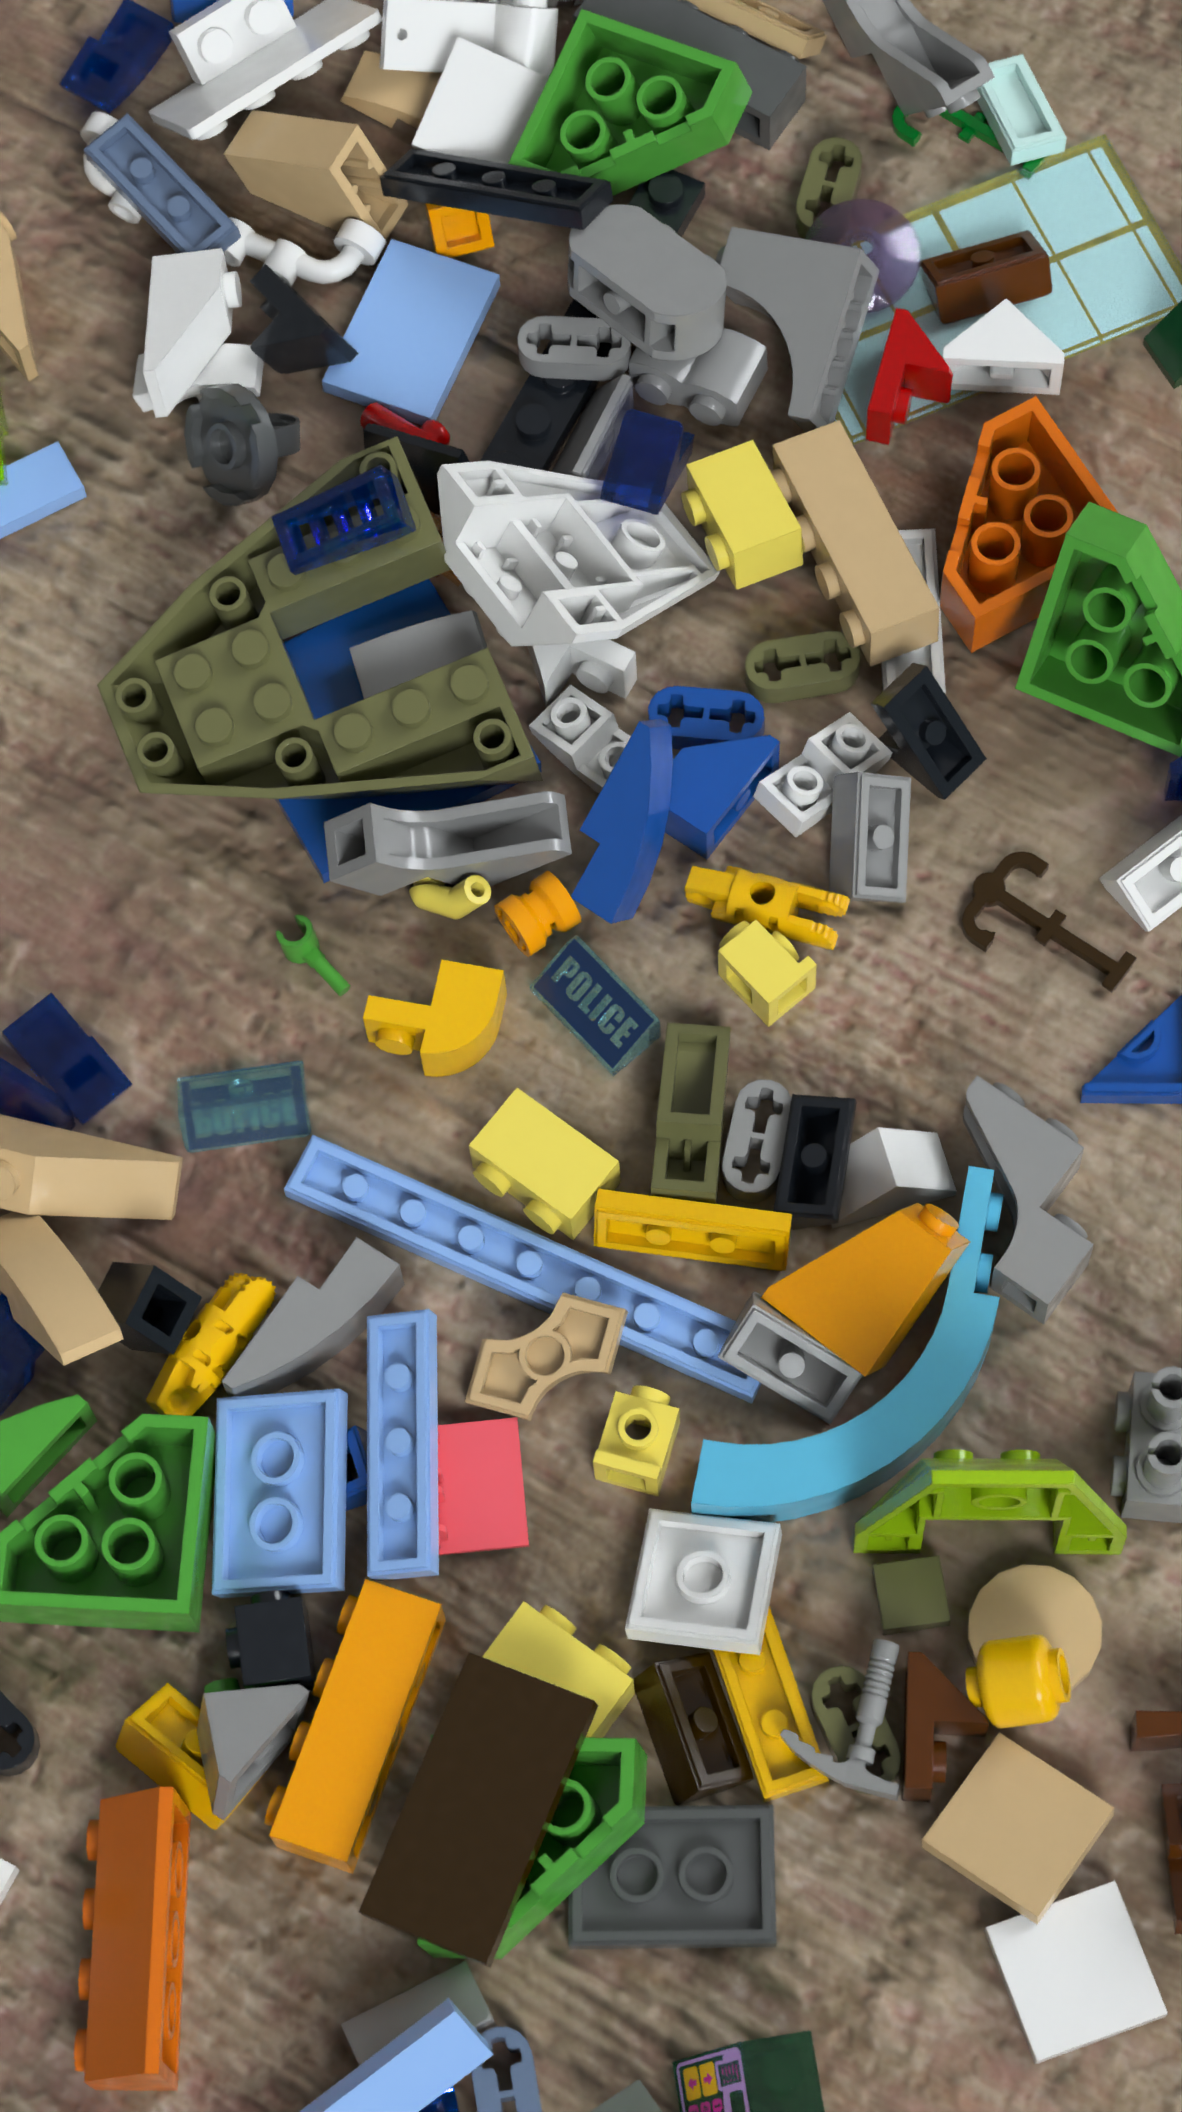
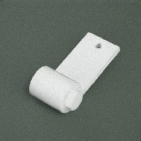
(423, 32)

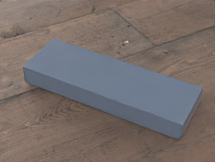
(160, 189)

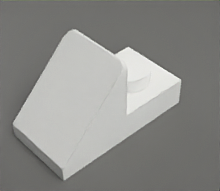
(597, 665)

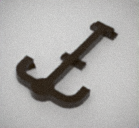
(990, 891)

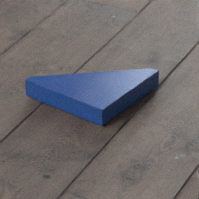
(1146, 1067)

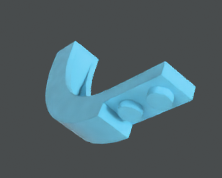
(856, 1457)

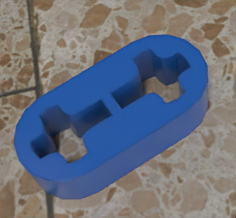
(707, 714)

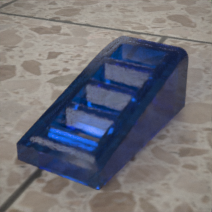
(370, 534)

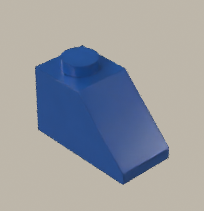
(715, 788)

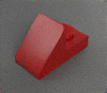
(907, 370)

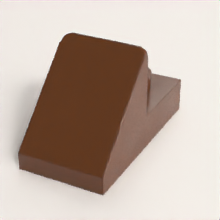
(932, 1709)

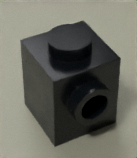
(148, 1306)
(272, 1641)

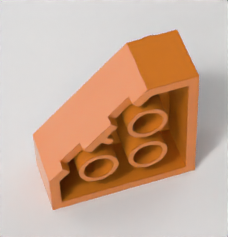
(1013, 524)

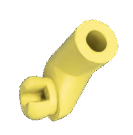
(451, 901)

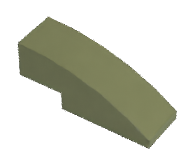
(691, 1112)

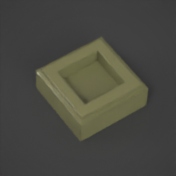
(911, 1595)

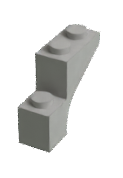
(918, 60)
(496, 839)
(1031, 1169)

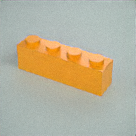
(356, 1726)

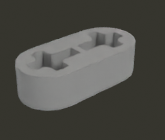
(572, 349)
(743, 1138)

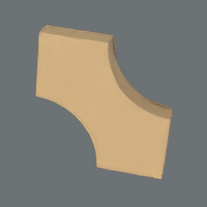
(573, 1341)

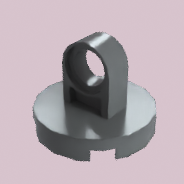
(237, 443)

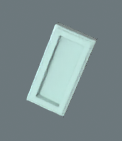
(1020, 112)

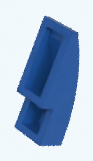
(628, 824)

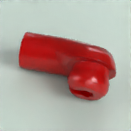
(380, 415)

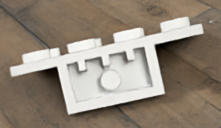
(249, 49)

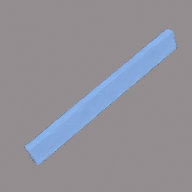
(513, 1259)

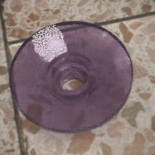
(891, 236)

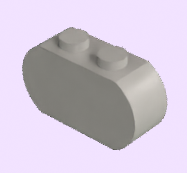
(648, 283)

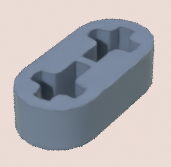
(523, 2076)

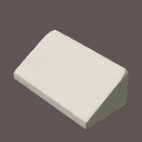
(1150, 878)

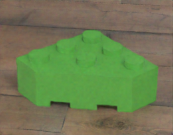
(630, 105)
(1111, 632)
(119, 1535)
(592, 1820)

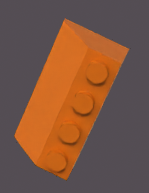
(136, 1942)

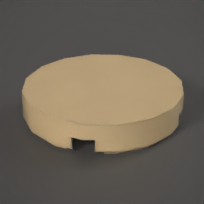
(1042, 1603)

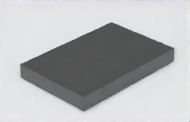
(683, 1883)

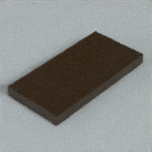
(479, 1809)

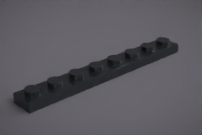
(551, 406)

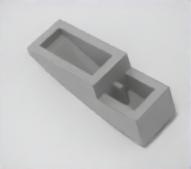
(315, 1323)

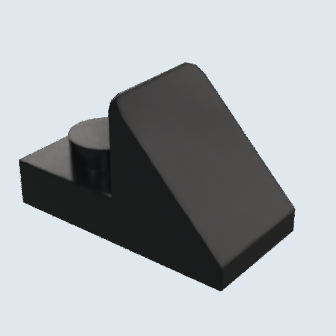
(298, 334)
(926, 732)

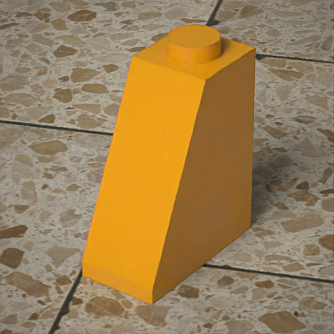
(872, 1286)

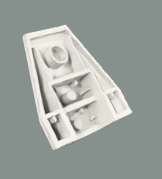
(558, 559)

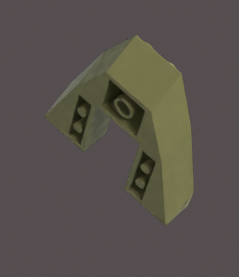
(220, 711)

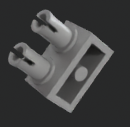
(1152, 1463)

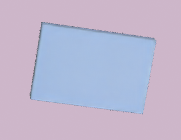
(413, 332)
(280, 1493)

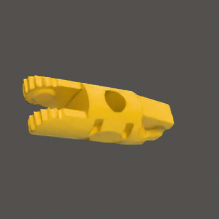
(738, 897)
(211, 1345)

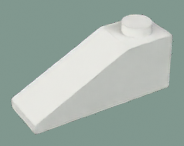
(186, 321)

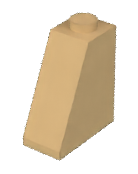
(314, 170)

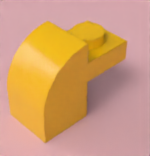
(451, 1031)

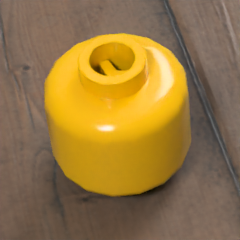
(1019, 1681)

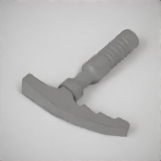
(869, 1715)

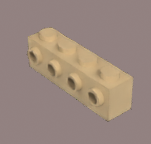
(855, 545)

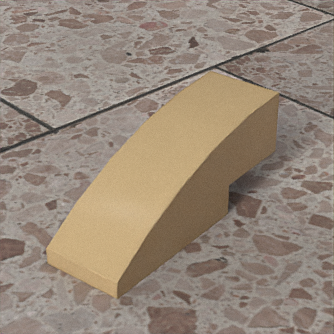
(51, 1291)

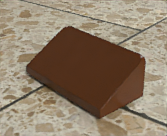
(986, 274)

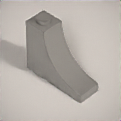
(817, 300)

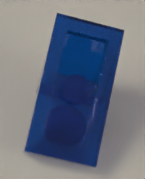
(646, 461)

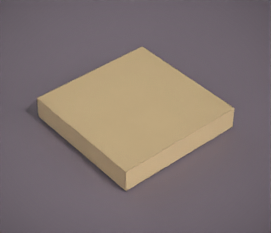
(1018, 1828)

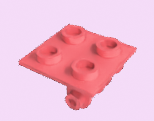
(480, 1487)

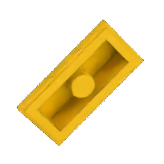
(165, 1746)

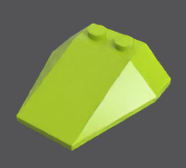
(990, 1489)

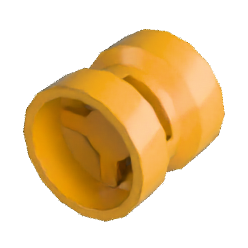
(534, 915)

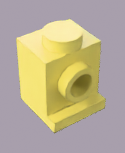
(764, 970)
(634, 1462)

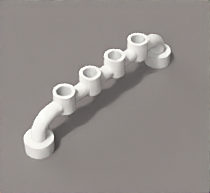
(355, 240)

